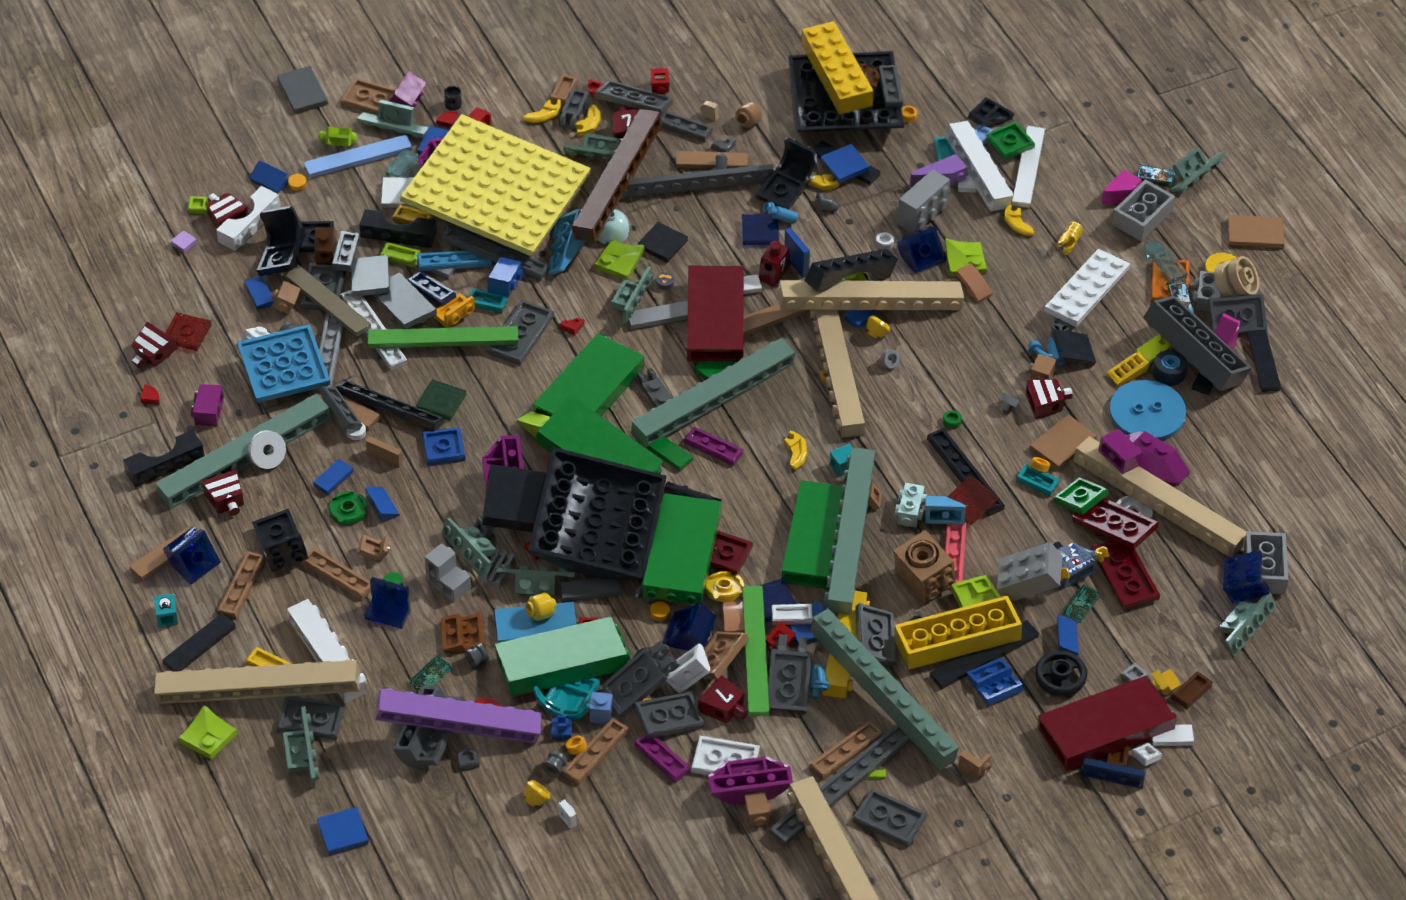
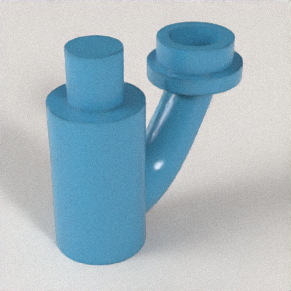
(780, 213)
(1036, 348)
(817, 680)

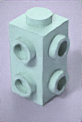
(910, 507)

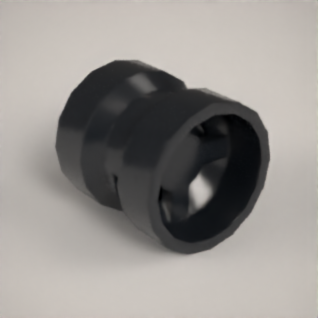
(452, 98)

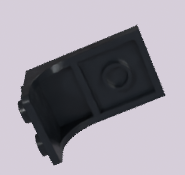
(791, 175)
(284, 240)
(280, 540)

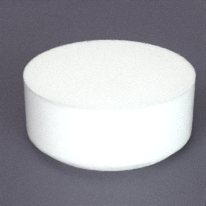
(884, 240)
(357, 434)

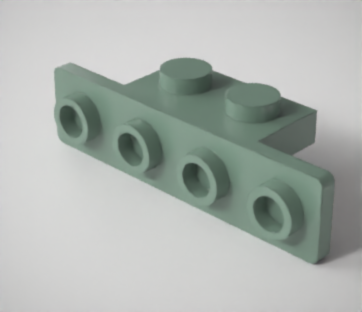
(394, 117)
(594, 147)
(1192, 166)
(630, 294)
(470, 545)
(534, 581)
(1245, 621)
(298, 749)

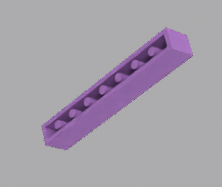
(458, 716)

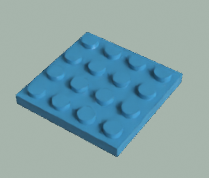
(283, 363)

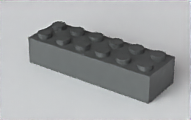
(1197, 343)

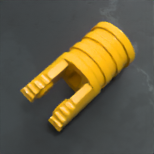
(1070, 237)

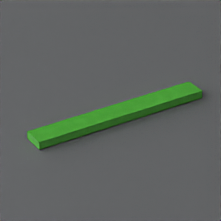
(443, 337)
(755, 651)

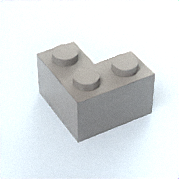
(445, 575)

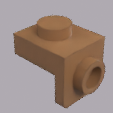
(373, 548)
(973, 765)

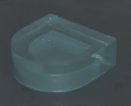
(1152, 248)

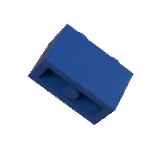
(505, 277)

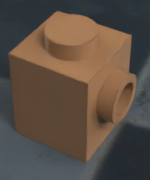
(285, 297)
(1042, 368)
(757, 809)

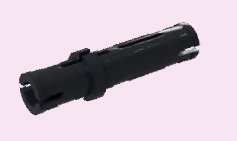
(674, 489)

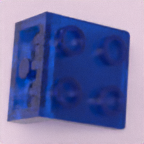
(1244, 577)
(389, 603)

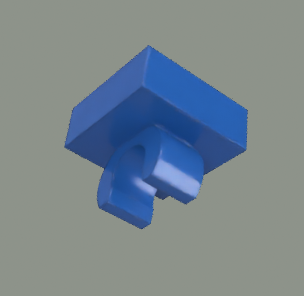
(561, 728)

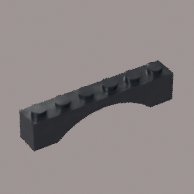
(826, 273)

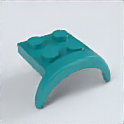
(568, 699)

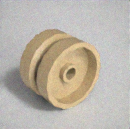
(1236, 277)

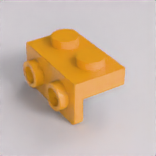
(455, 310)

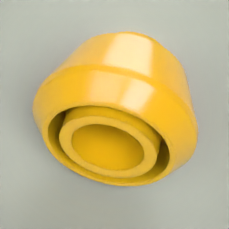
(877, 327)
(536, 793)

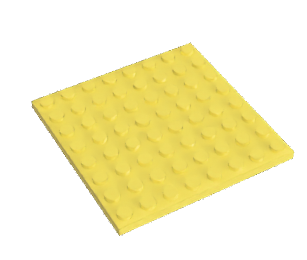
(495, 185)

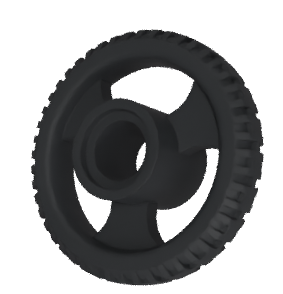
(1060, 673)

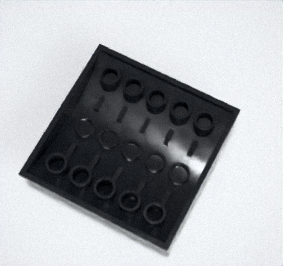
(815, 110)
(597, 516)

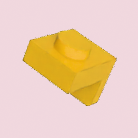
(1166, 681)

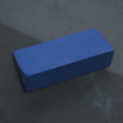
(269, 176)
(381, 503)
(1067, 635)

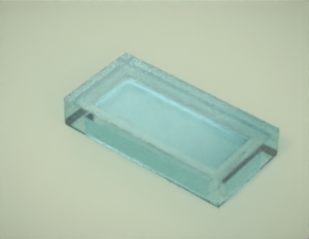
(402, 164)
(1170, 266)

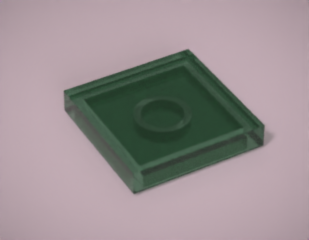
(441, 399)

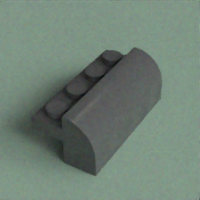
(423, 745)

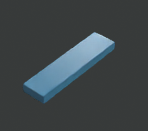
(451, 259)

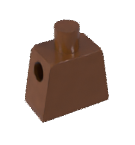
(325, 243)

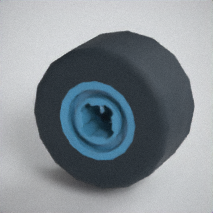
(1169, 367)

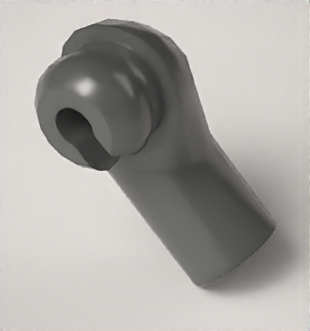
(721, 162)
(826, 204)

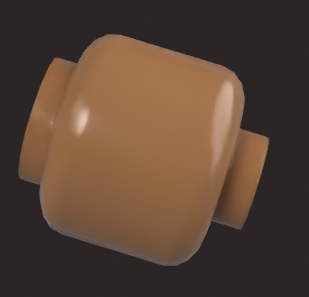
(748, 115)

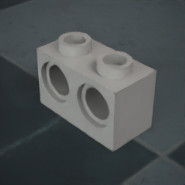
(1206, 289)

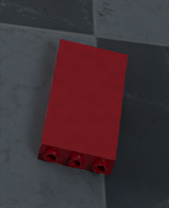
(715, 313)
(1106, 722)

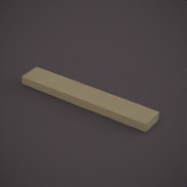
(328, 301)

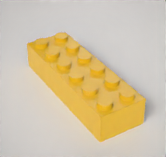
(837, 67)
(958, 632)

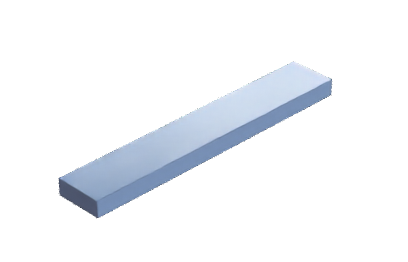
(357, 156)

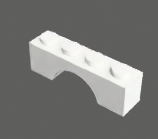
(235, 232)

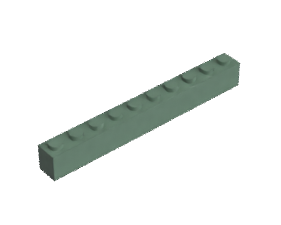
(712, 392)
(234, 455)
(850, 531)
(884, 689)

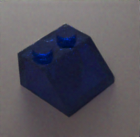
(921, 249)
(192, 554)
(690, 627)

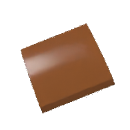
(462, 632)

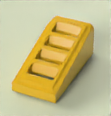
(1137, 361)

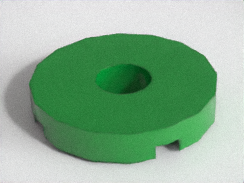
(351, 516)

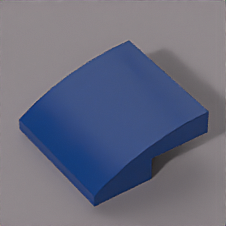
(994, 681)

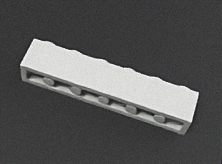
(980, 166)
(320, 641)

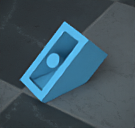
(944, 511)

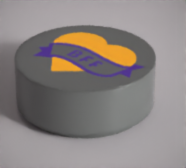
(665, 280)

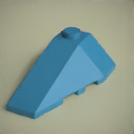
(564, 244)

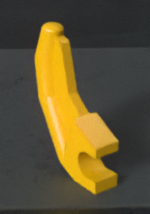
(548, 112)
(590, 123)
(824, 182)
(1014, 220)
(798, 447)

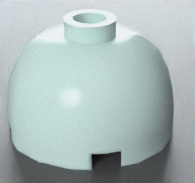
(615, 229)

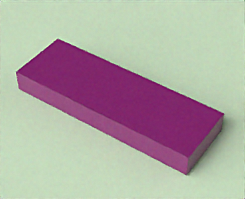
(713, 446)
(662, 757)

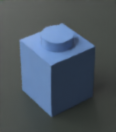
(600, 708)

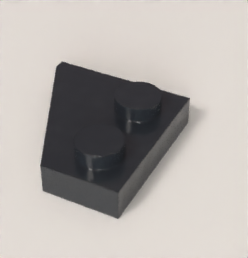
(989, 113)

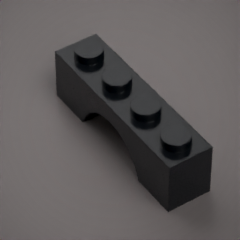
(418, 233)
(144, 468)

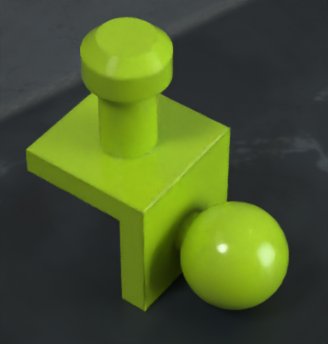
(338, 136)

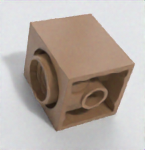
(924, 566)

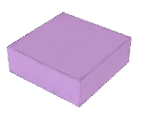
(183, 241)

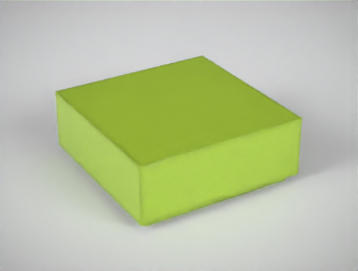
(197, 205)

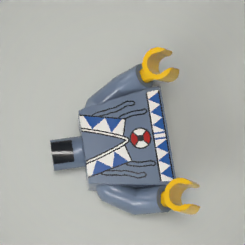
(1078, 562)

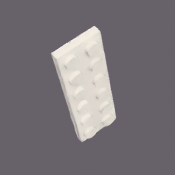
(1087, 287)

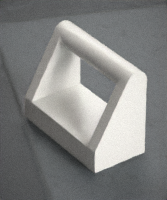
(691, 668)

